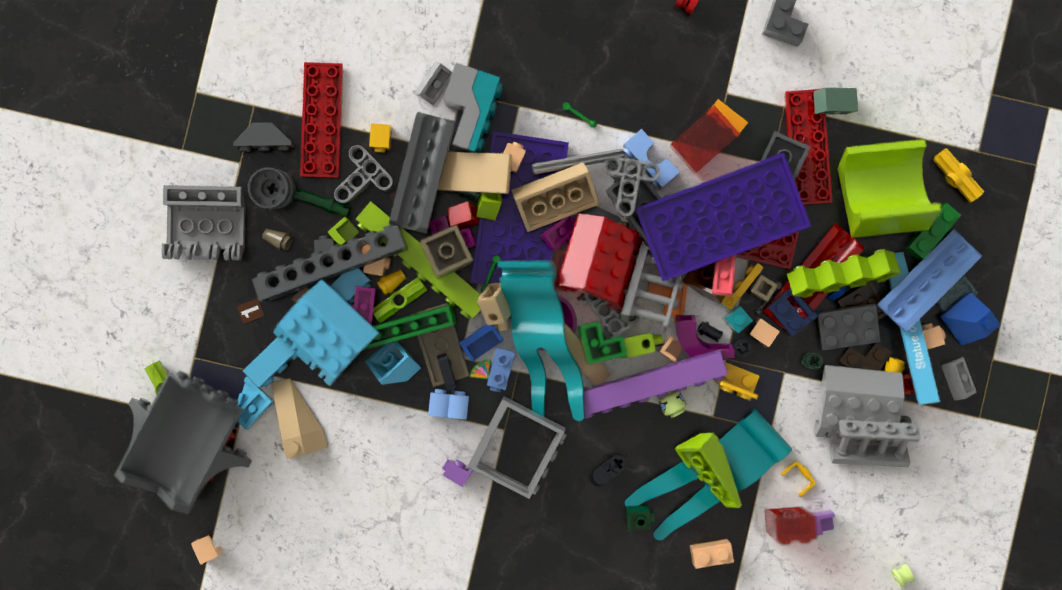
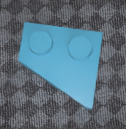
(254, 403)

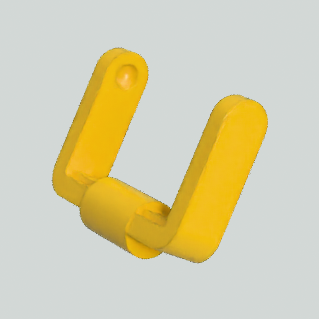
(805, 472)

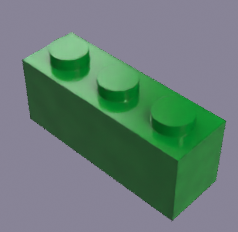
(924, 241)

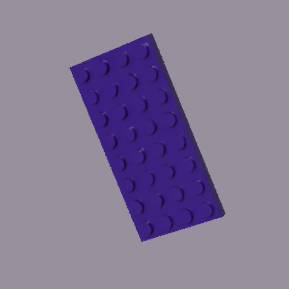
(723, 217)
(508, 234)

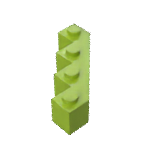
(854, 272)

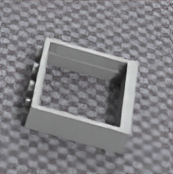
(542, 470)

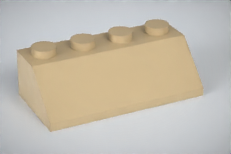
(555, 197)

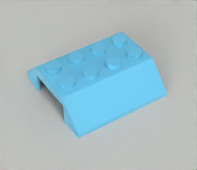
(325, 331)

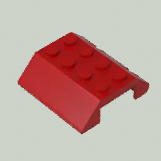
(600, 259)

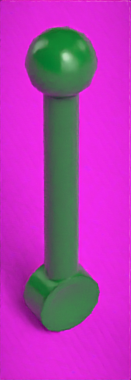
(566, 106)
(496, 259)

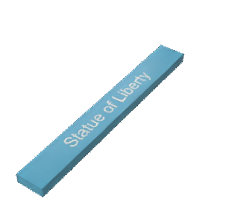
(916, 350)

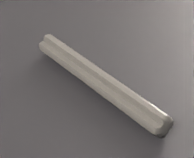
(565, 163)

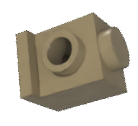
(763, 288)

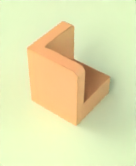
(764, 332)
(670, 348)
(205, 549)

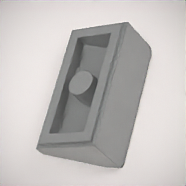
(434, 83)
(959, 379)

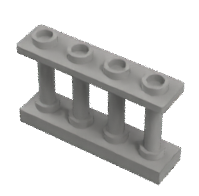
(635, 292)
(874, 455)

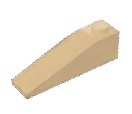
(296, 421)

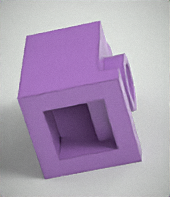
(456, 471)

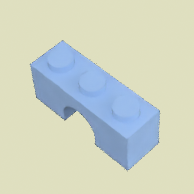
(637, 149)

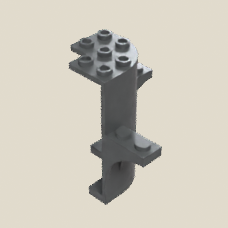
(181, 440)

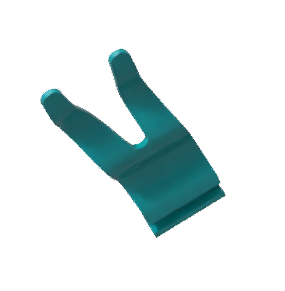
(540, 324)
(750, 452)

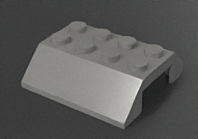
(204, 222)
(859, 397)

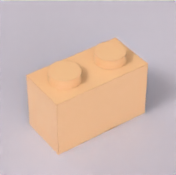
(711, 553)

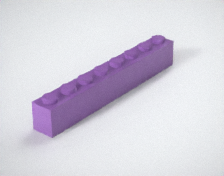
(654, 382)

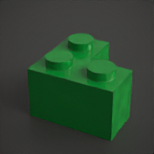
(598, 349)

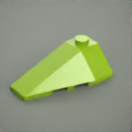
(710, 462)

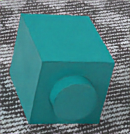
(737, 319)

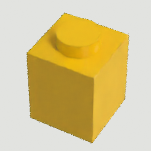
(380, 137)

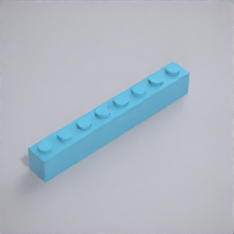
(278, 353)

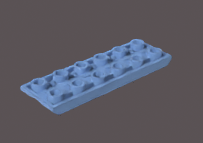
(929, 280)

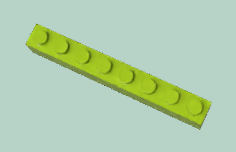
(452, 285)

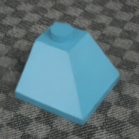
(392, 363)

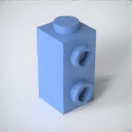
(500, 369)

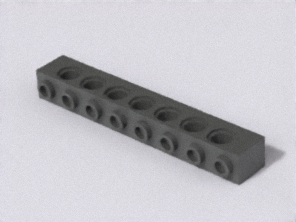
(263, 281)

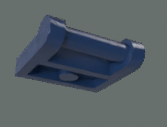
(788, 316)

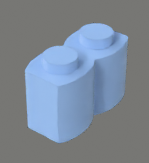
(448, 405)

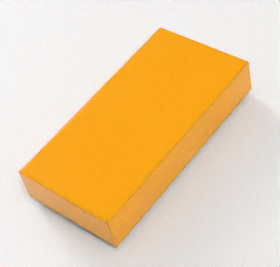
(736, 120)

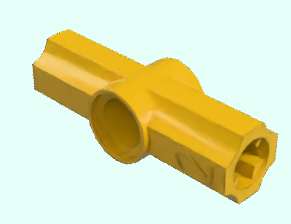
(958, 175)

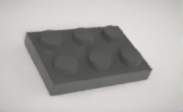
(848, 327)

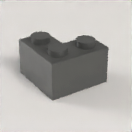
(781, 25)

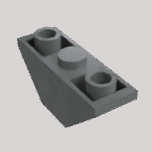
(263, 137)

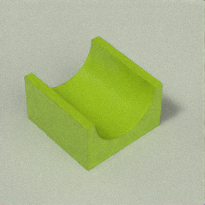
(886, 189)

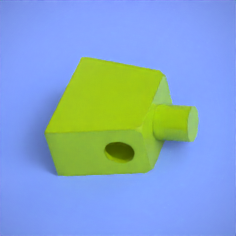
(634, 344)

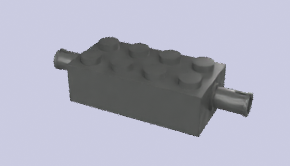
(645, 195)

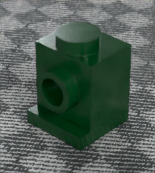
(634, 513)

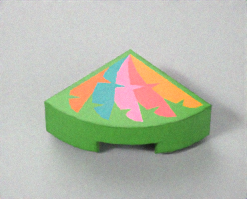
(481, 370)

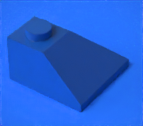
(969, 320)

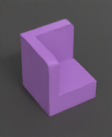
(824, 521)

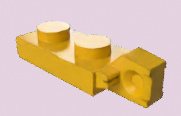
(741, 287)

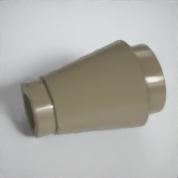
(278, 239)

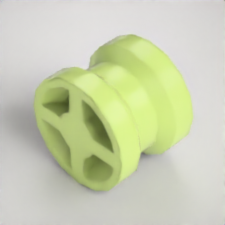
(902, 575)

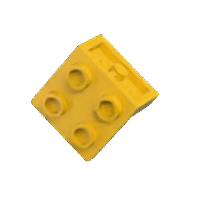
(740, 381)

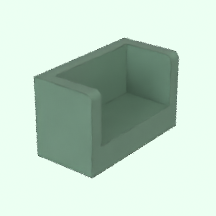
(835, 101)

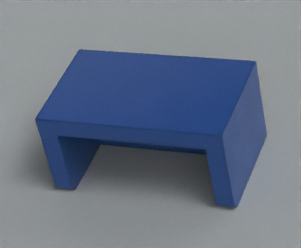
(481, 341)

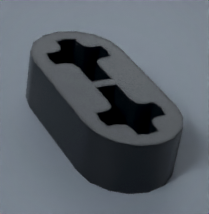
(446, 371)

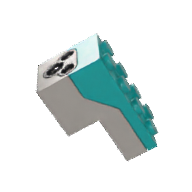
(475, 96)

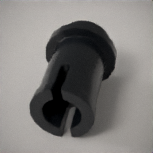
(709, 331)

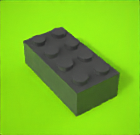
(794, 151)

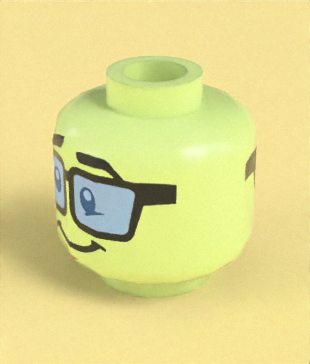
(672, 404)

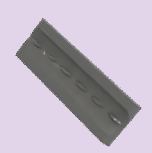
(421, 172)

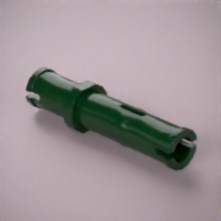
(321, 202)

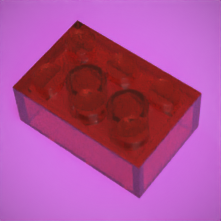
(704, 139)
(790, 525)

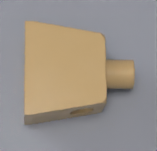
(494, 306)

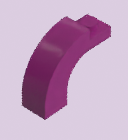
(693, 344)

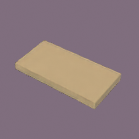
(476, 172)

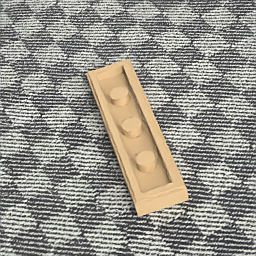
(595, 372)

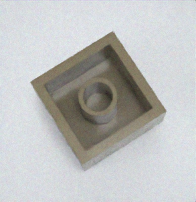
(446, 252)

